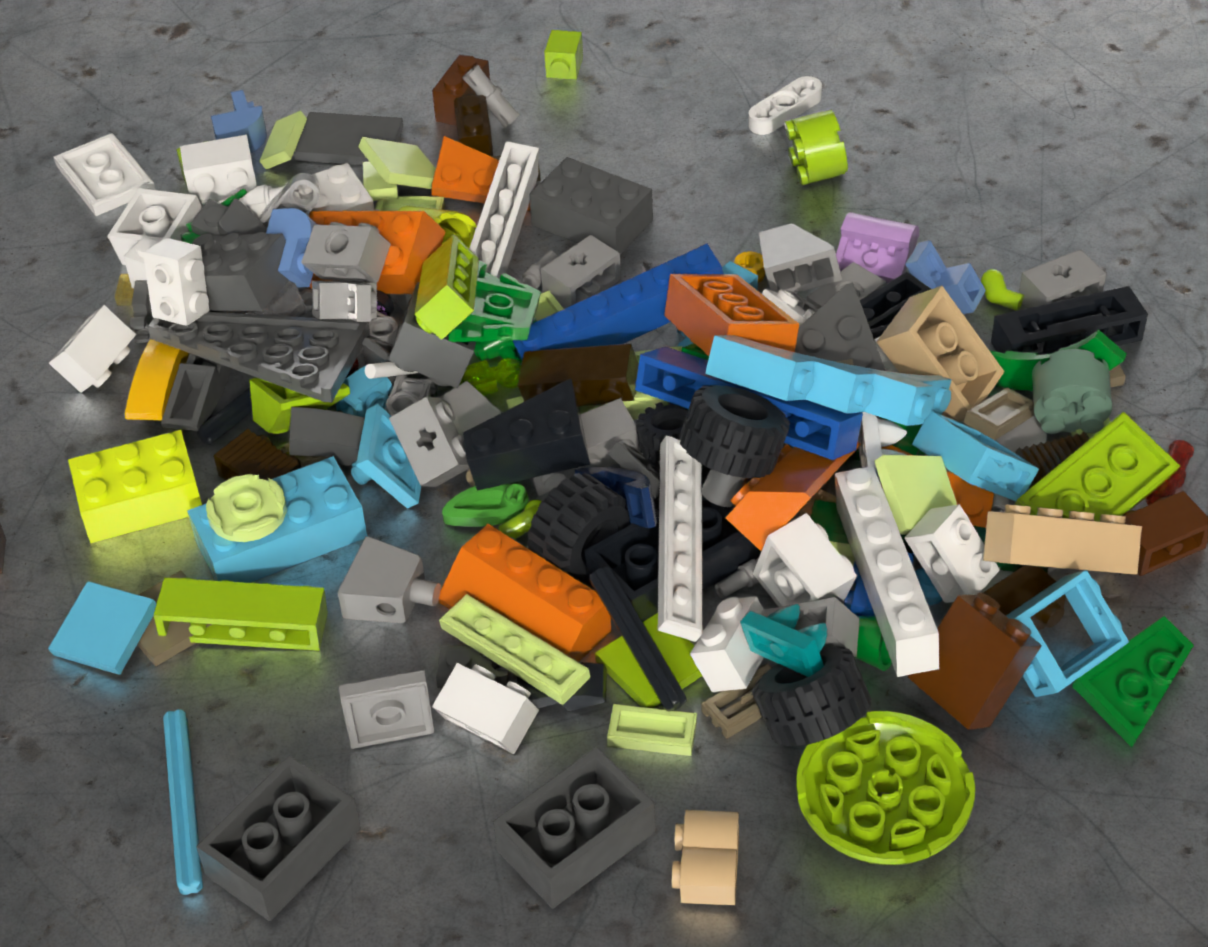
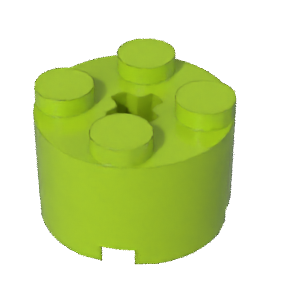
(816, 147)

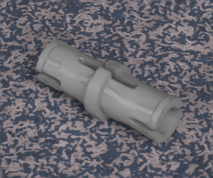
(495, 100)

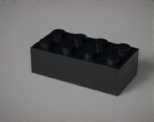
(635, 556)

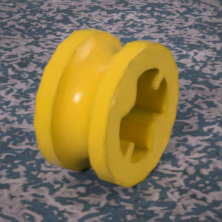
(753, 262)

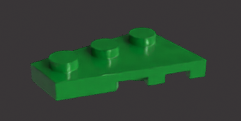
(1135, 678)

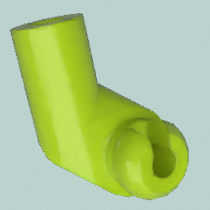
(997, 292)
(522, 522)

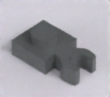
(142, 312)
(467, 657)

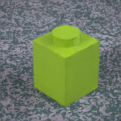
(563, 54)

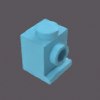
(364, 393)

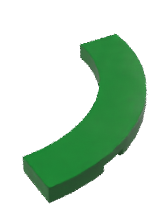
(1019, 365)

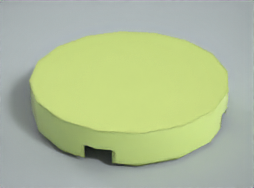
(246, 508)

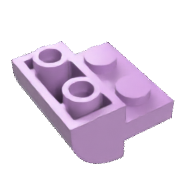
(876, 245)

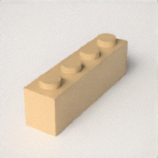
(1062, 542)

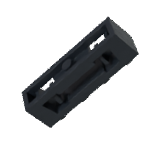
(1071, 321)

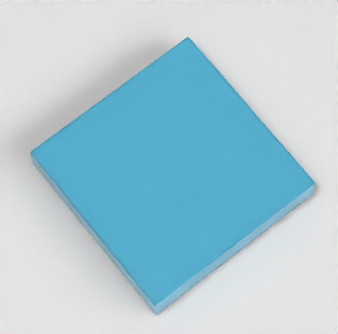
(103, 627)

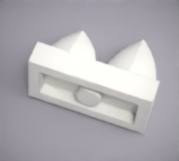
(877, 434)

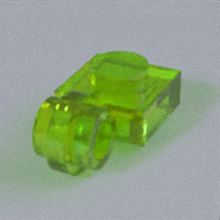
(485, 378)

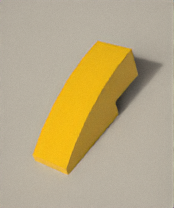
(153, 381)

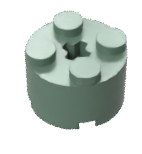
(1072, 392)

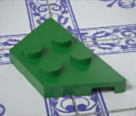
(501, 310)

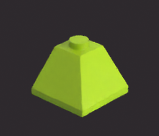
(273, 404)

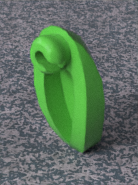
(485, 506)

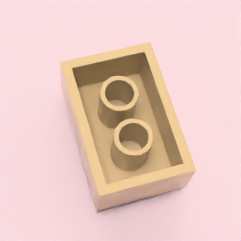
(937, 339)

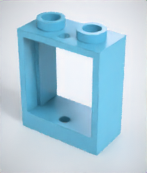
(975, 456)
(1102, 626)

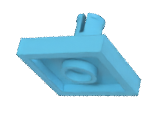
(384, 459)

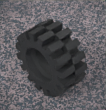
(655, 425)

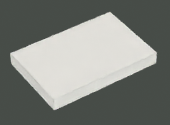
(103, 173)

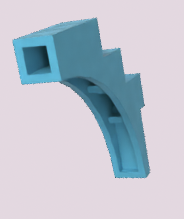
(829, 383)

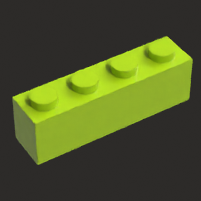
(446, 288)
(244, 613)

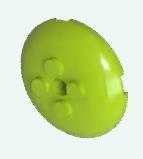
(891, 754)

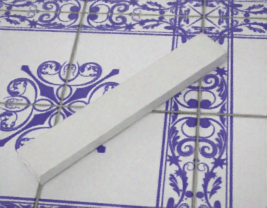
(680, 542)

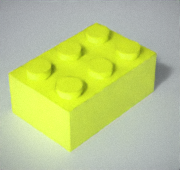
(134, 486)

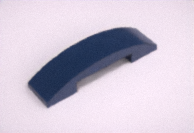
(633, 487)

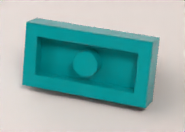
(778, 641)

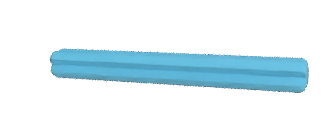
(182, 802)

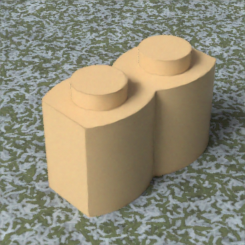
(708, 857)

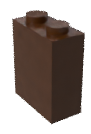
(978, 660)

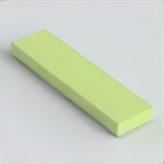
(515, 649)

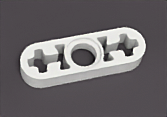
(769, 116)

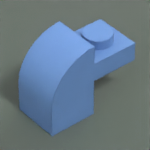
(242, 121)
(296, 230)
(959, 281)

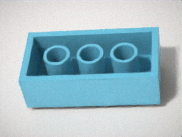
(318, 520)

